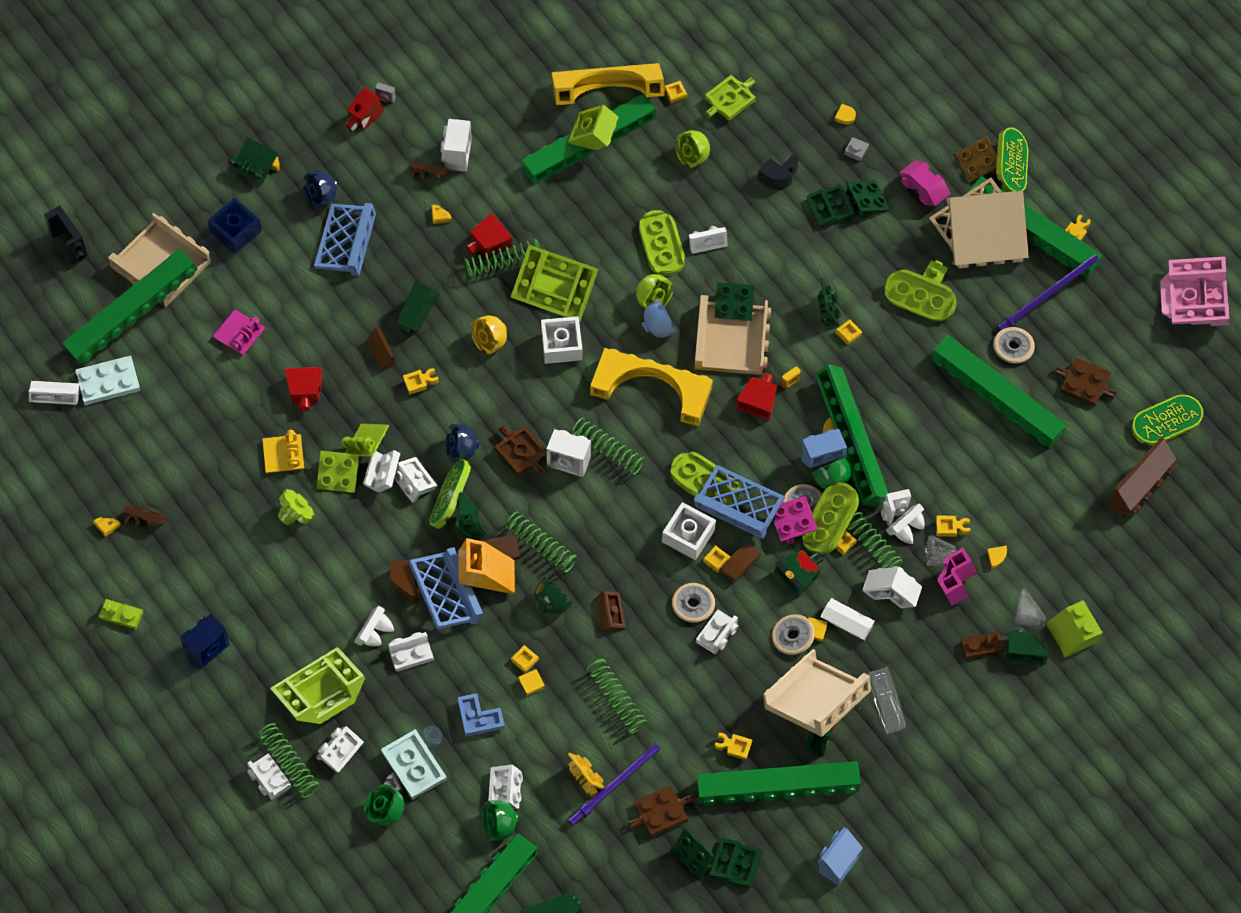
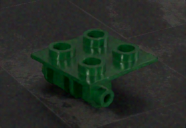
(254, 161)
(866, 197)
(734, 301)
(827, 304)
(467, 518)
(693, 853)

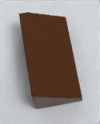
(381, 349)
(507, 545)
(610, 611)

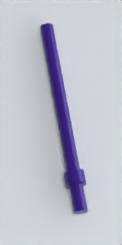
(586, 808)

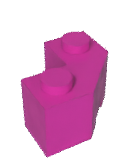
(930, 187)
(956, 570)

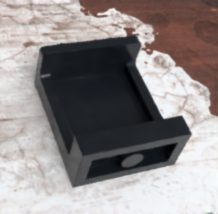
(58, 224)

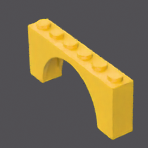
(644, 77)
(618, 367)

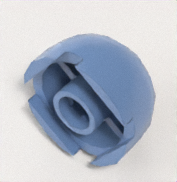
(657, 320)

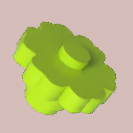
(294, 508)

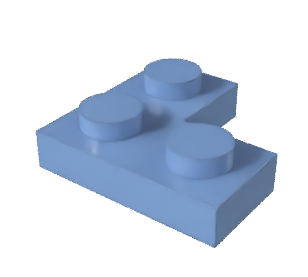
(478, 721)

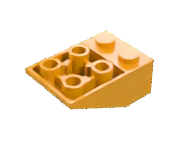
(485, 567)

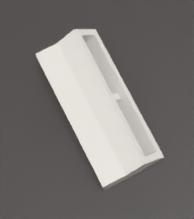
(54, 392)
(847, 619)

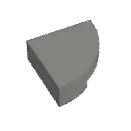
(392, 781)

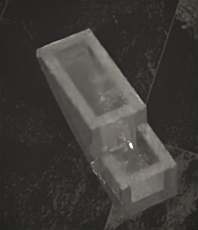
(887, 700)

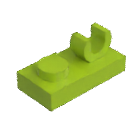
(935, 271)
(121, 614)

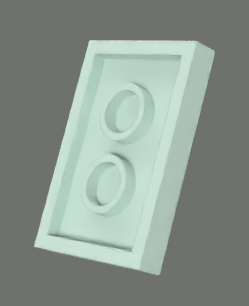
(107, 380)
(413, 764)

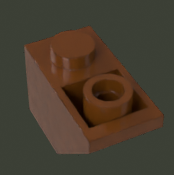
(404, 580)

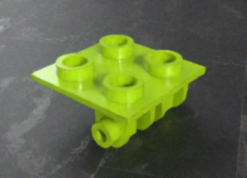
(365, 439)
(337, 471)

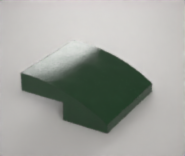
(830, 205)
(736, 863)

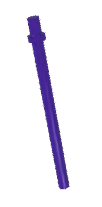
(1010, 320)

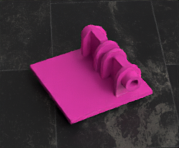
(239, 332)
(794, 519)

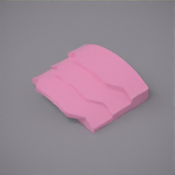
(1196, 292)

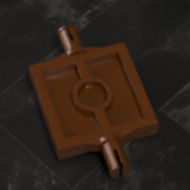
(1085, 381)
(521, 450)
(660, 811)

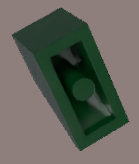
(1024, 648)

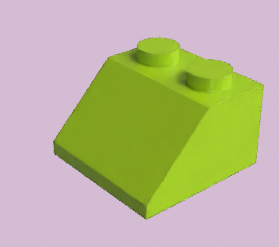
(594, 128)
(1074, 629)

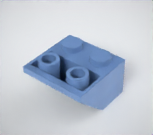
(823, 448)
(840, 856)

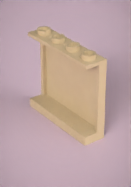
(988, 228)
(152, 248)
(732, 344)
(815, 694)

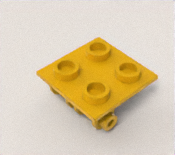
(283, 453)
(581, 769)

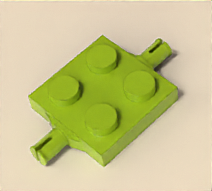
(730, 97)

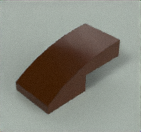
(740, 561)

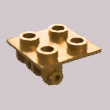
(978, 159)

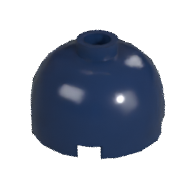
(319, 188)
(461, 442)

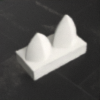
(708, 240)
(900, 526)
(375, 620)

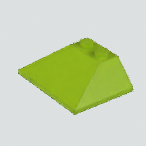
(554, 282)
(320, 688)

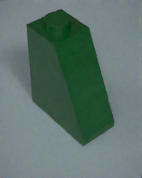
(417, 307)
(559, 904)

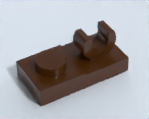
(420, 167)
(153, 518)
(982, 645)

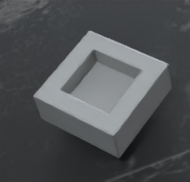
(385, 92)
(856, 149)

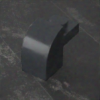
(778, 176)

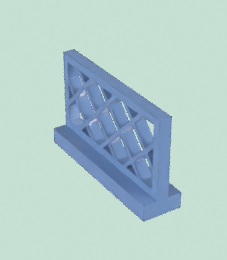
(359, 245)
(733, 516)
(464, 592)

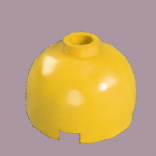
(489, 333)

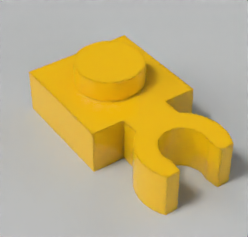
(1078, 229)
(418, 382)
(948, 526)
(737, 746)

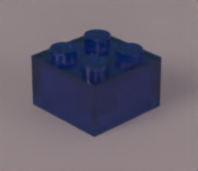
(234, 225)
(205, 641)

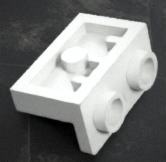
(381, 470)
(413, 478)
(895, 504)
(717, 631)
(410, 651)
(339, 748)
(269, 776)
(506, 784)

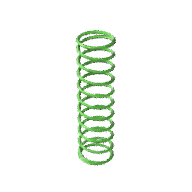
(495, 260)
(610, 449)
(876, 543)
(564, 564)
(608, 699)
(288, 753)

